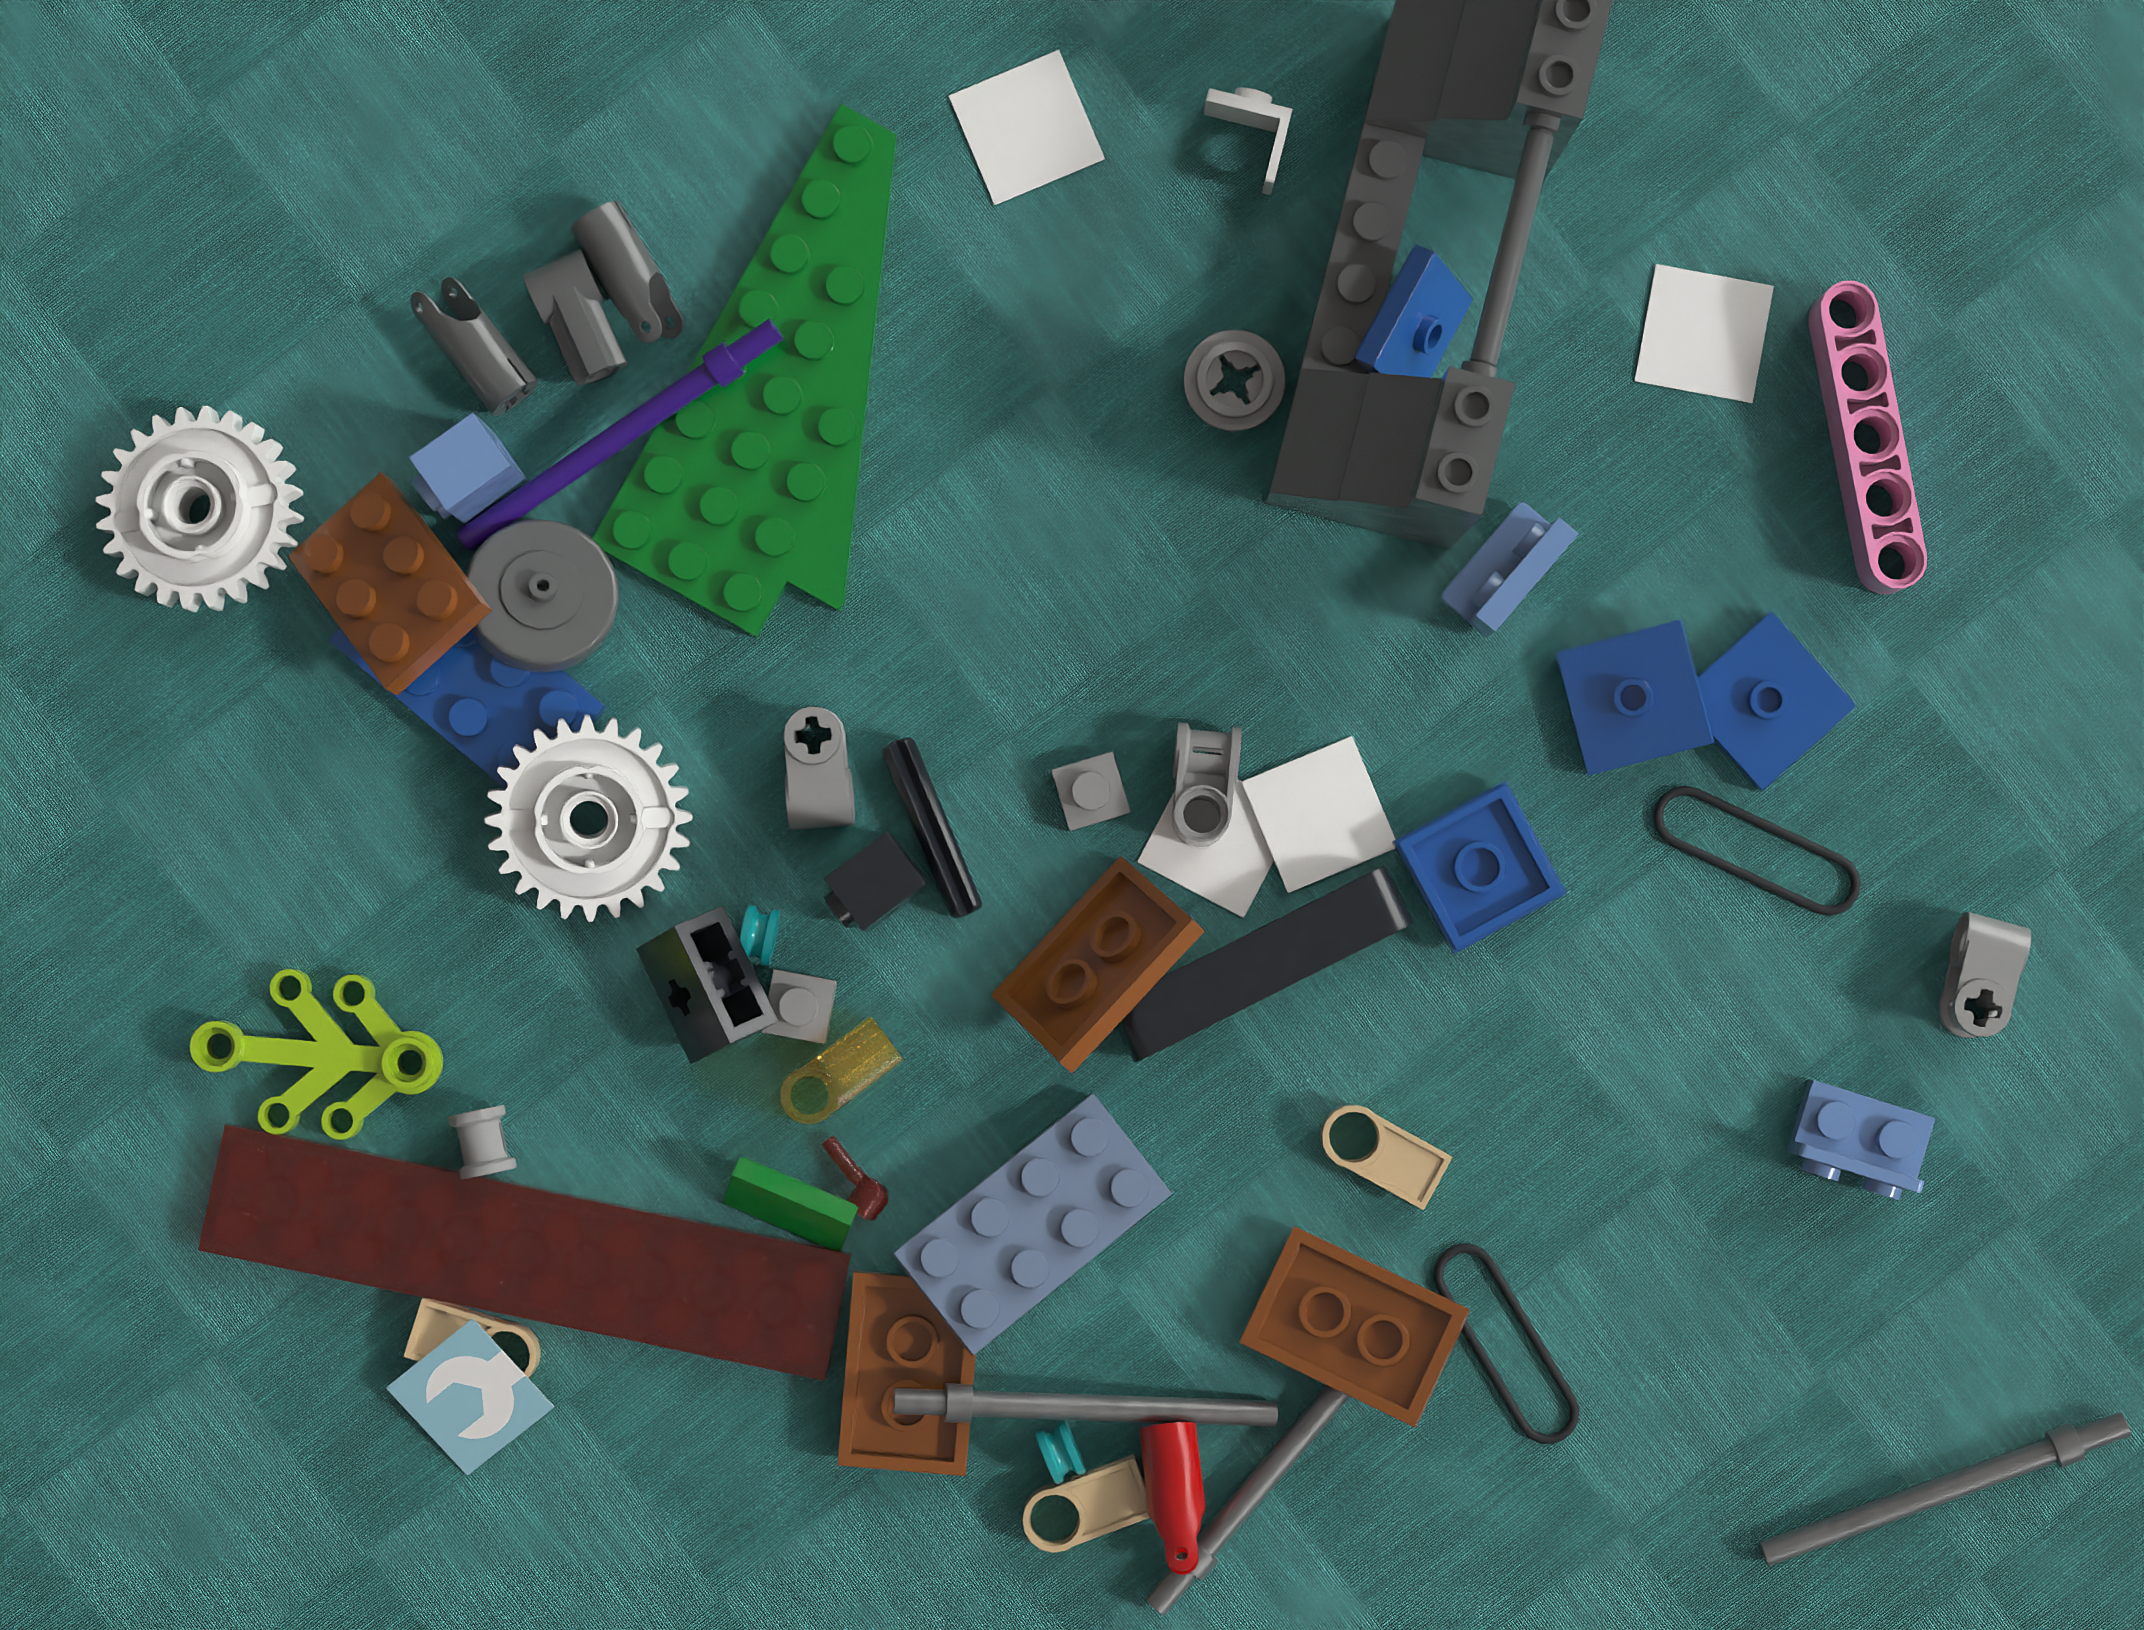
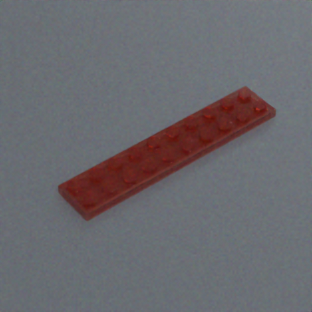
(525, 1251)

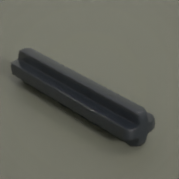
(932, 827)

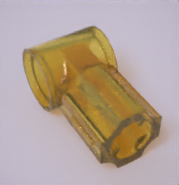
(845, 1068)

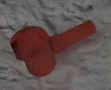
(868, 1194)

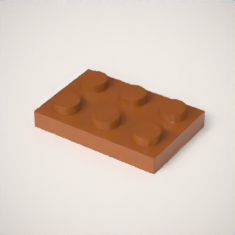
(389, 583)
(1097, 963)
(1355, 1326)
(891, 1345)

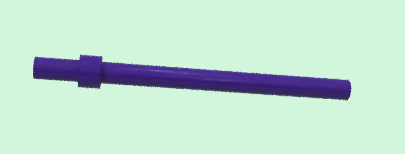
(720, 366)

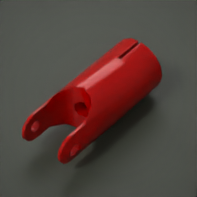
(1174, 1489)

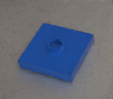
(1415, 318)
(1635, 697)
(1769, 701)
(1479, 867)

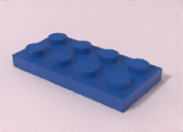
(488, 704)

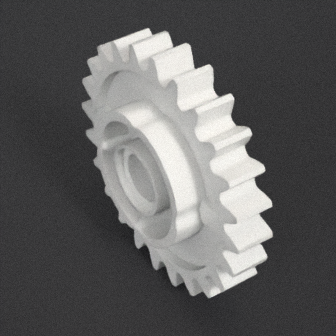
(155, 498)
(599, 865)

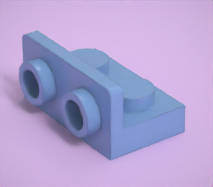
(1507, 568)
(1861, 1136)

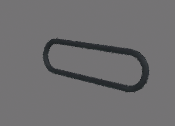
(1768, 826)
(1530, 1331)

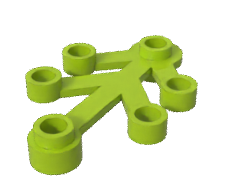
(330, 1055)

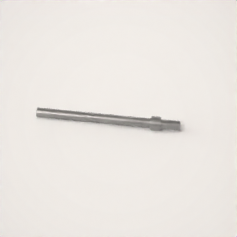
(960, 1403)
(2061, 1446)
(1249, 1497)

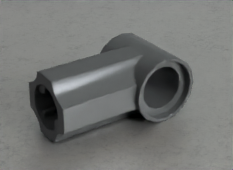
(571, 304)

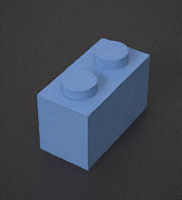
(465, 470)

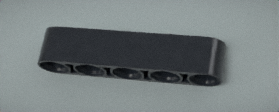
(1264, 962)

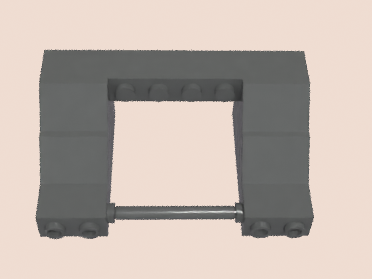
(1476, 89)

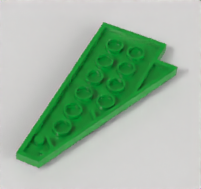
(765, 473)

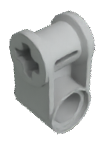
(1204, 778)
(821, 783)
(1983, 965)

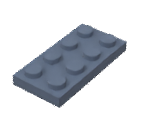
(1031, 1224)

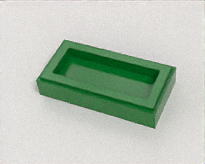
(790, 1204)

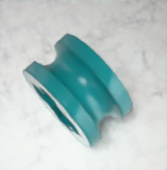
(760, 933)
(1060, 1451)

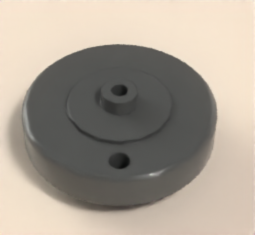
(547, 595)

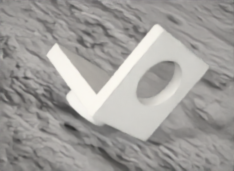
(1254, 110)

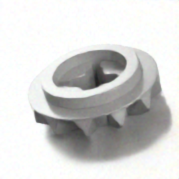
(1243, 352)

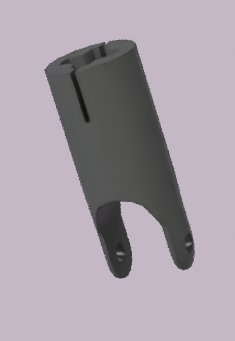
(627, 271)
(476, 348)

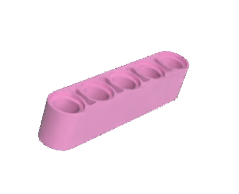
(1879, 409)

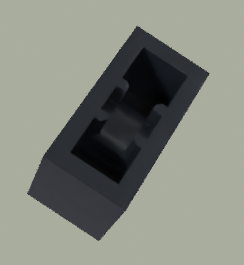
(874, 884)
(706, 984)

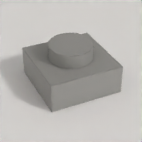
(1091, 791)
(801, 1005)

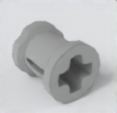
(482, 1142)

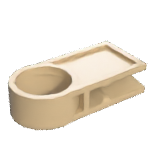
(1396, 1162)
(441, 1319)
(1105, 1498)

